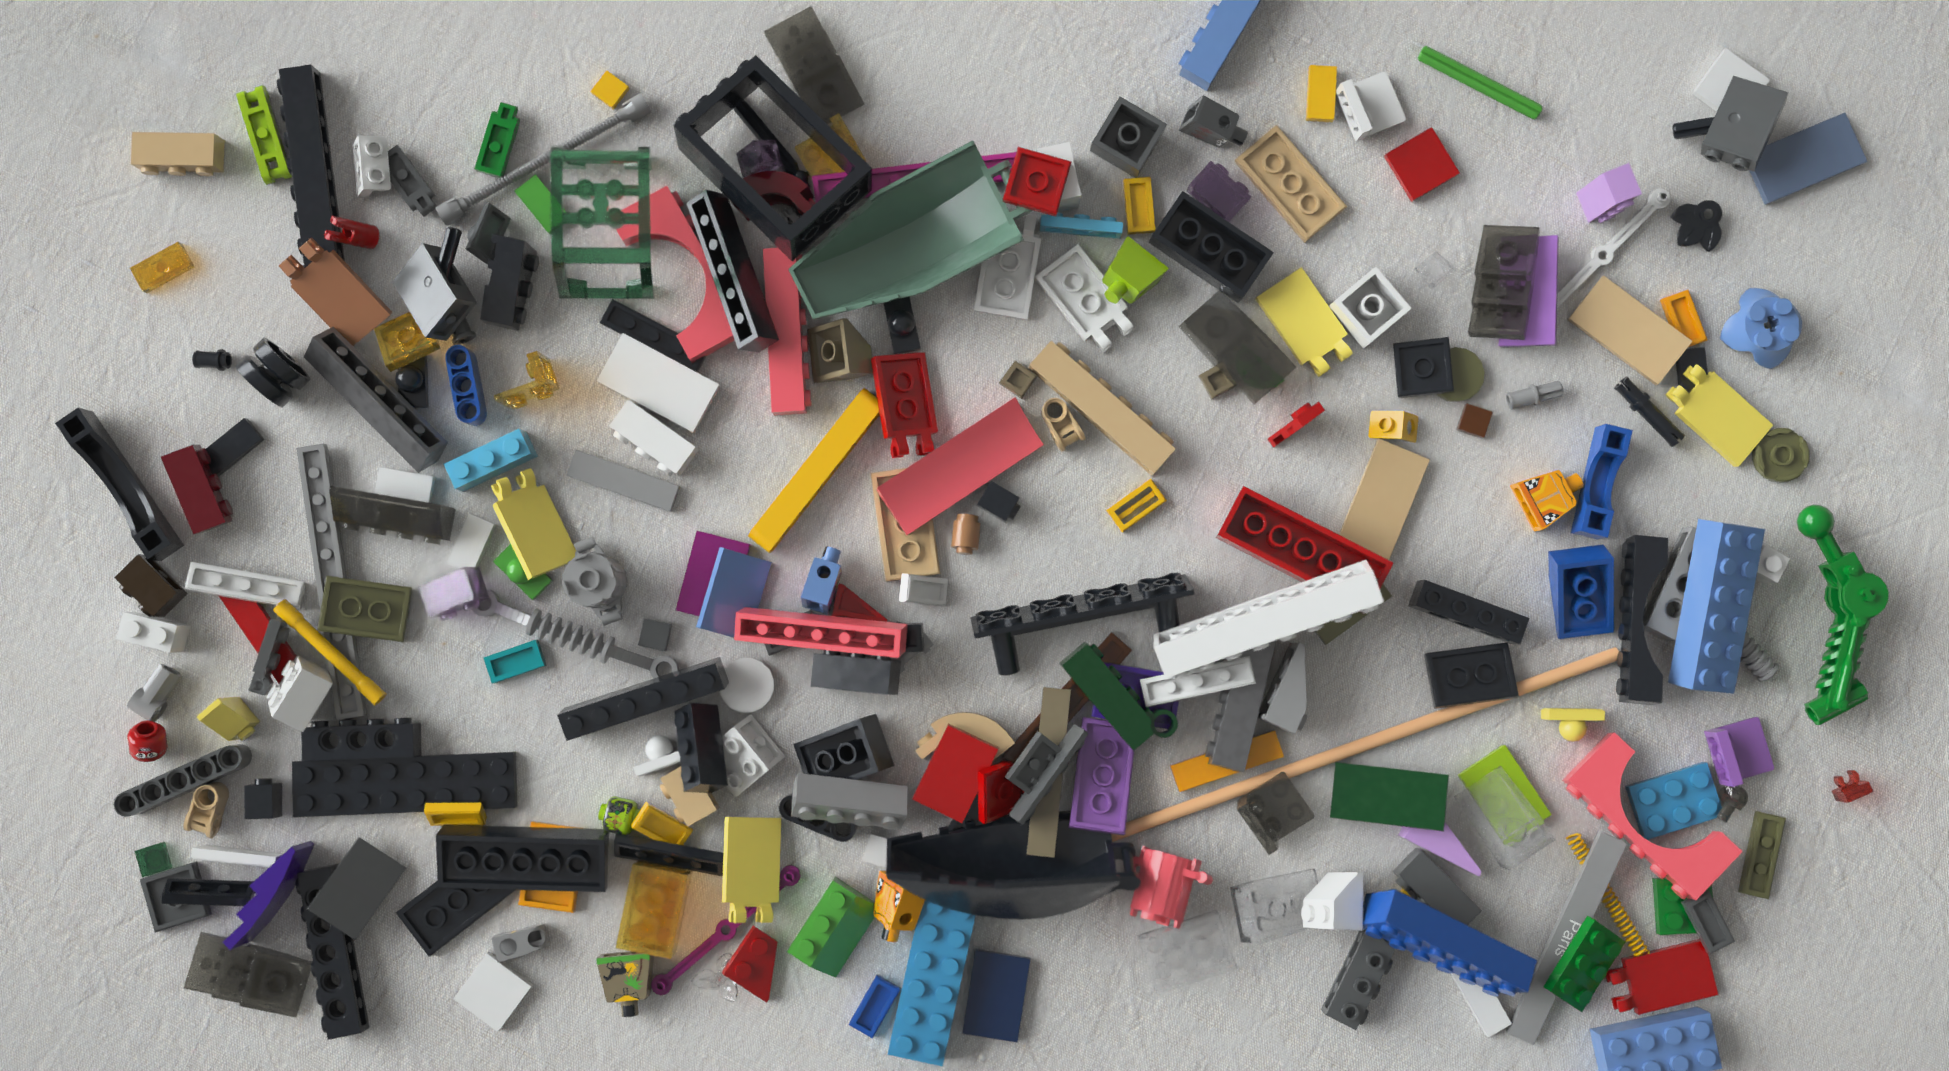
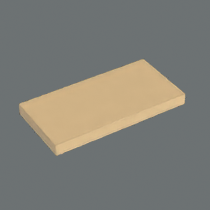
(1290, 183)
(1629, 330)
(1384, 498)
(902, 553)

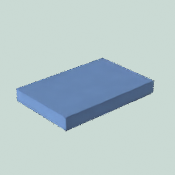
(734, 584)

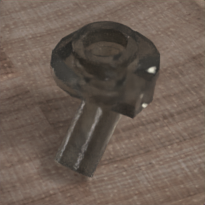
(1732, 798)

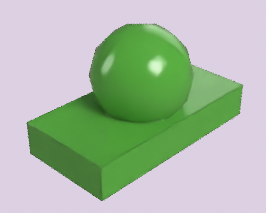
(510, 565)

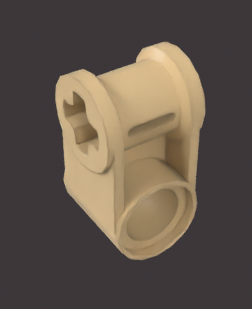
(1062, 425)
(204, 814)

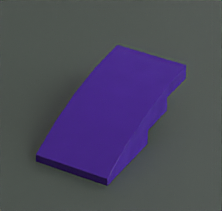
(272, 891)

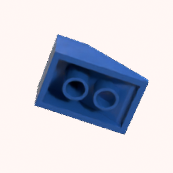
(1582, 590)

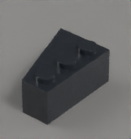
(509, 283)

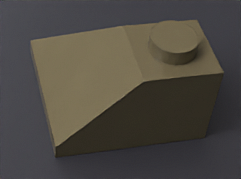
(838, 352)

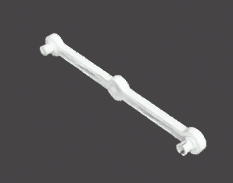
(1656, 200)

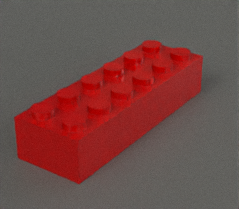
(1291, 540)

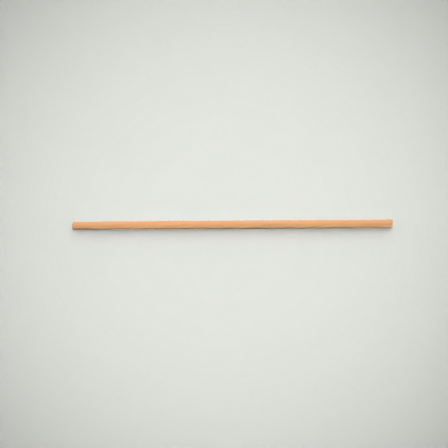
(1361, 745)

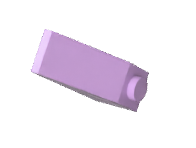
(1443, 845)

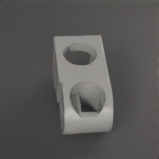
(519, 942)

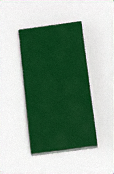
(1389, 796)

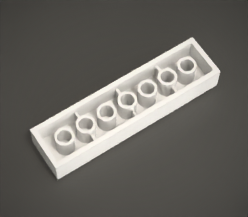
(1267, 619)

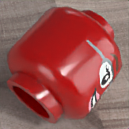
(147, 741)

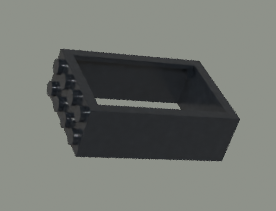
(731, 91)

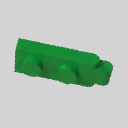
(498, 141)

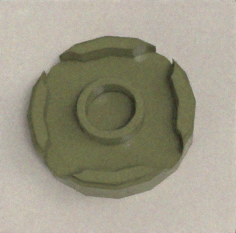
(1467, 375)
(1781, 455)

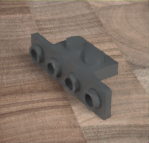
(1039, 768)

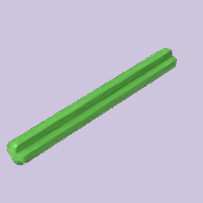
(1480, 82)

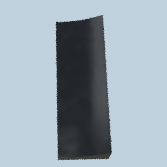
(522, 858)

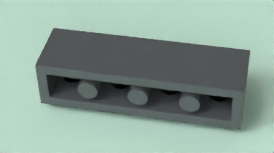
(1358, 980)

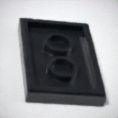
(1471, 675)

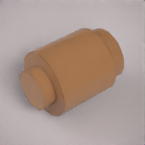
(966, 534)

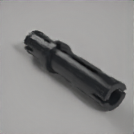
(1641, 403)

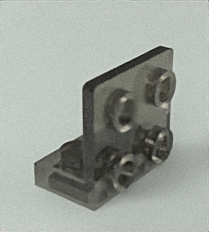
(1274, 811)

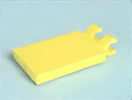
(1304, 321)
(1719, 415)
(532, 525)
(751, 866)

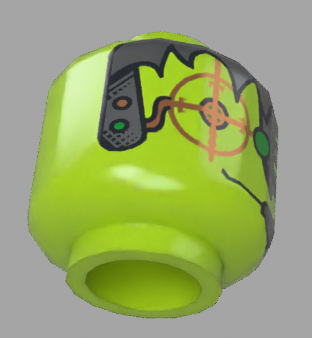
(618, 815)

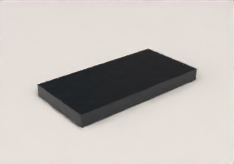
(444, 913)

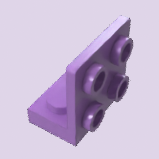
(1739, 751)

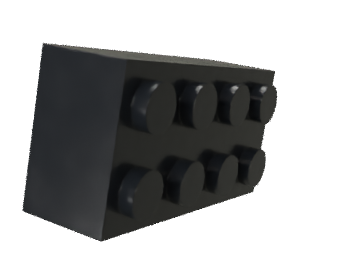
(1210, 247)

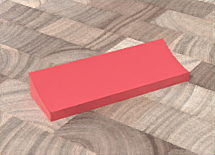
(959, 466)

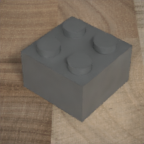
(1128, 137)

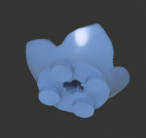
(1747, 332)

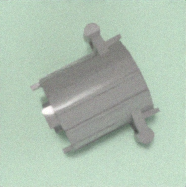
(595, 581)

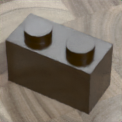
(150, 586)

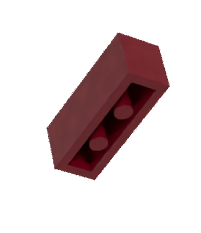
(197, 488)

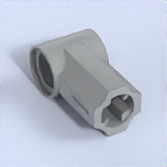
(151, 699)

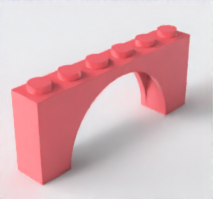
(667, 222)
(1598, 783)

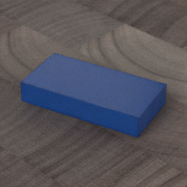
(874, 1006)

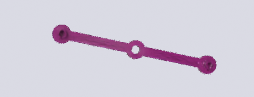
(663, 982)

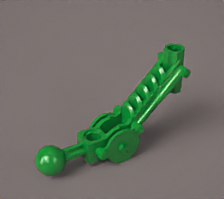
(1854, 601)

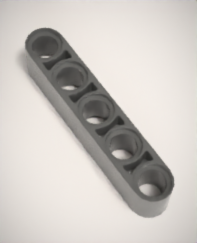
(170, 781)

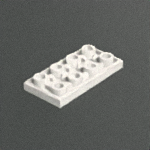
(658, 383)

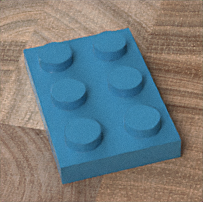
(1674, 800)

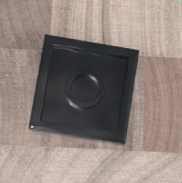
(1423, 367)

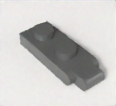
(410, 182)

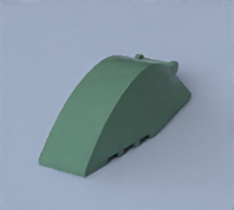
(911, 236)

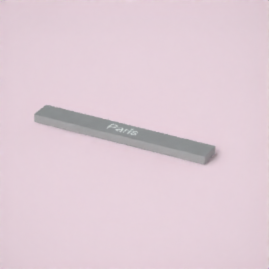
(1581, 902)

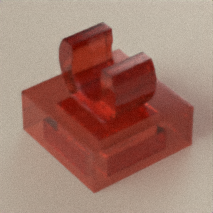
(1852, 789)

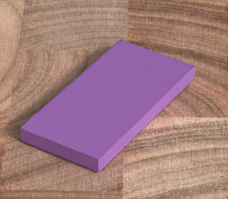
(1543, 309)
(1101, 780)

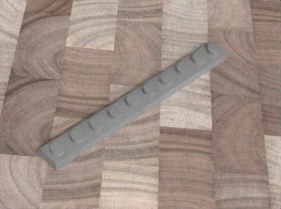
(328, 561)

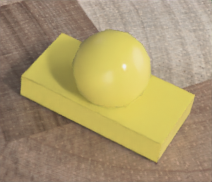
(1572, 723)

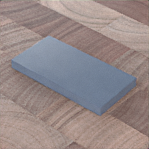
(1807, 158)

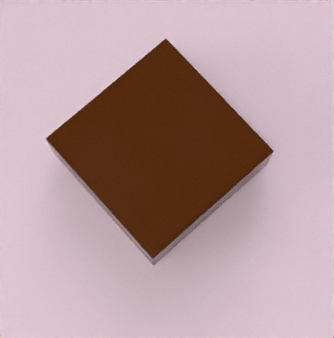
(1474, 420)

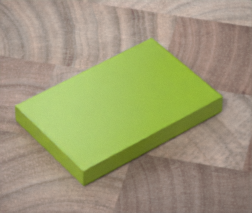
(1502, 757)

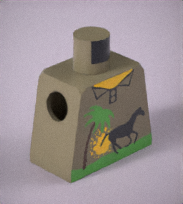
(626, 978)

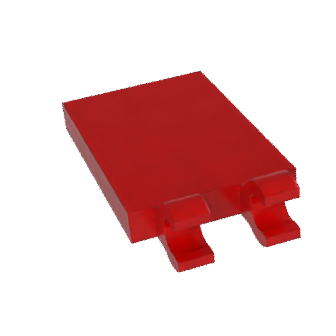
(905, 401)
(1664, 978)

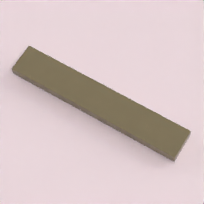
(1045, 819)

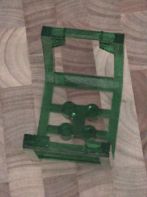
(577, 159)

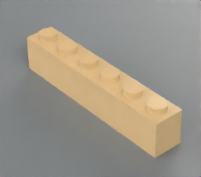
(1101, 407)

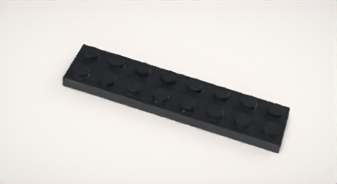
(403, 783)

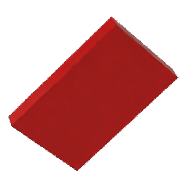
(953, 773)

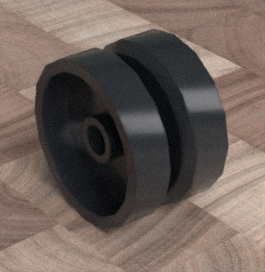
(272, 372)

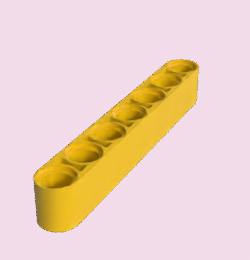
(816, 471)

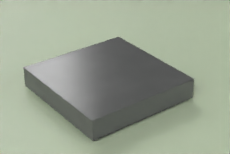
(170, 915)

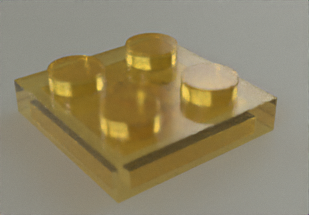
(403, 342)

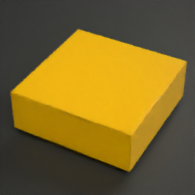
(610, 90)

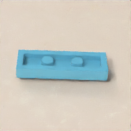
(1082, 225)

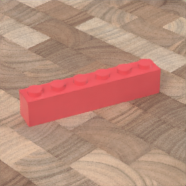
(787, 354)
(821, 632)

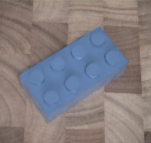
(1658, 1043)

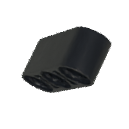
(827, 828)

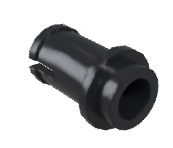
(221, 359)

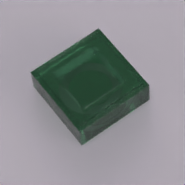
(153, 859)

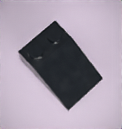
(846, 751)

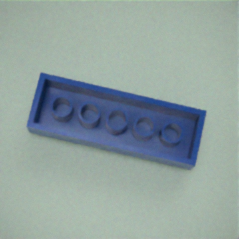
(1447, 943)

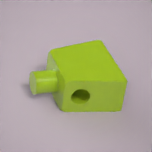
(1132, 273)

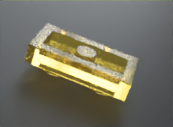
(162, 267)

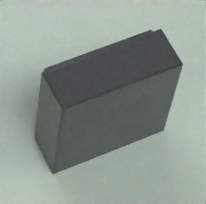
(655, 634)

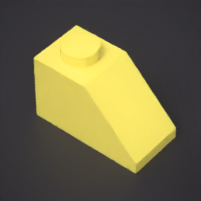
(229, 718)

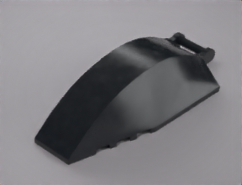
(990, 874)

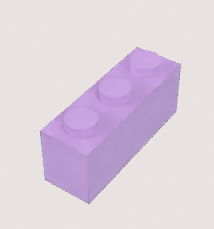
(1609, 194)

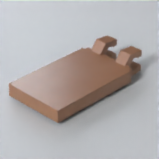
(335, 292)

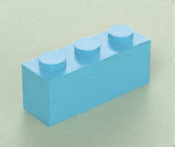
(490, 460)

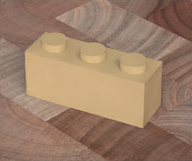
(177, 153)

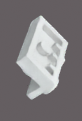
(371, 165)

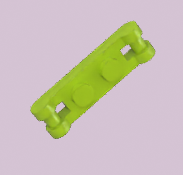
(263, 134)

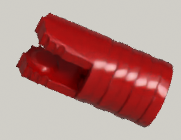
(353, 233)

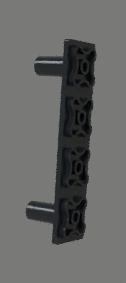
(1069, 609)

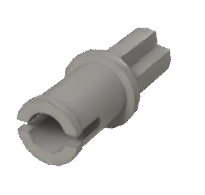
(1534, 394)

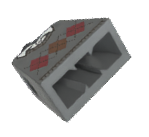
(1212, 123)

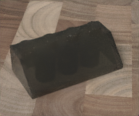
(392, 514)

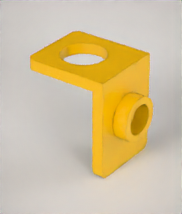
(1393, 425)

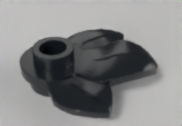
(1696, 227)

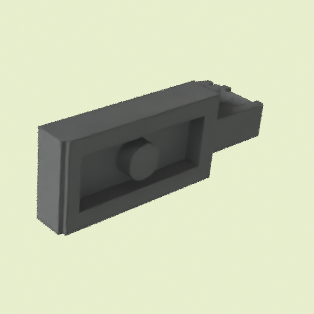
(268, 656)

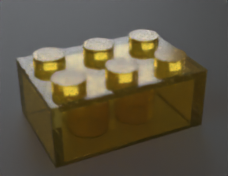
(654, 909)

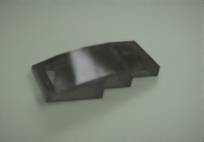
(813, 65)
(1504, 282)
(1237, 347)
(248, 975)

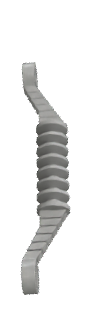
(575, 637)

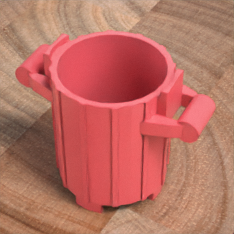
(1165, 886)

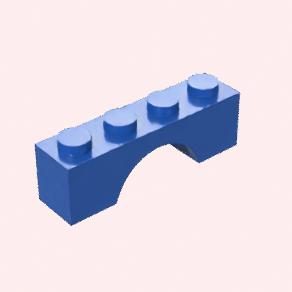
(1594, 506)

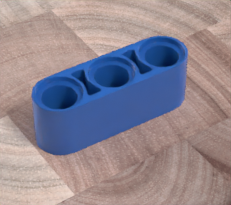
(457, 375)

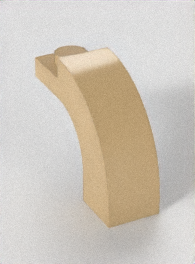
(973, 723)

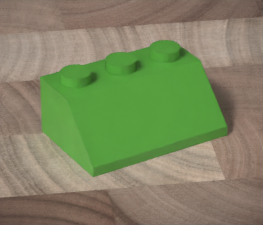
(833, 928)

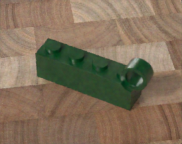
(1112, 699)

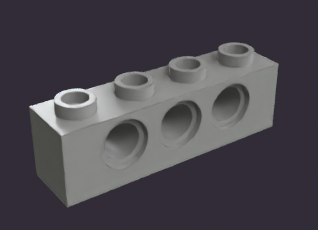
(1667, 590)

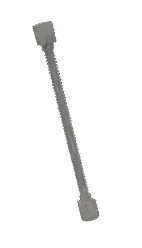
(455, 209)

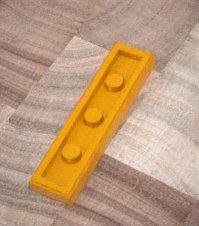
(1197, 771)

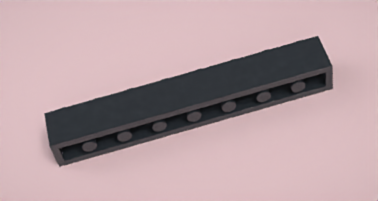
(309, 156)

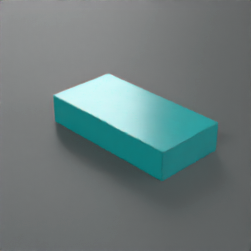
(514, 661)

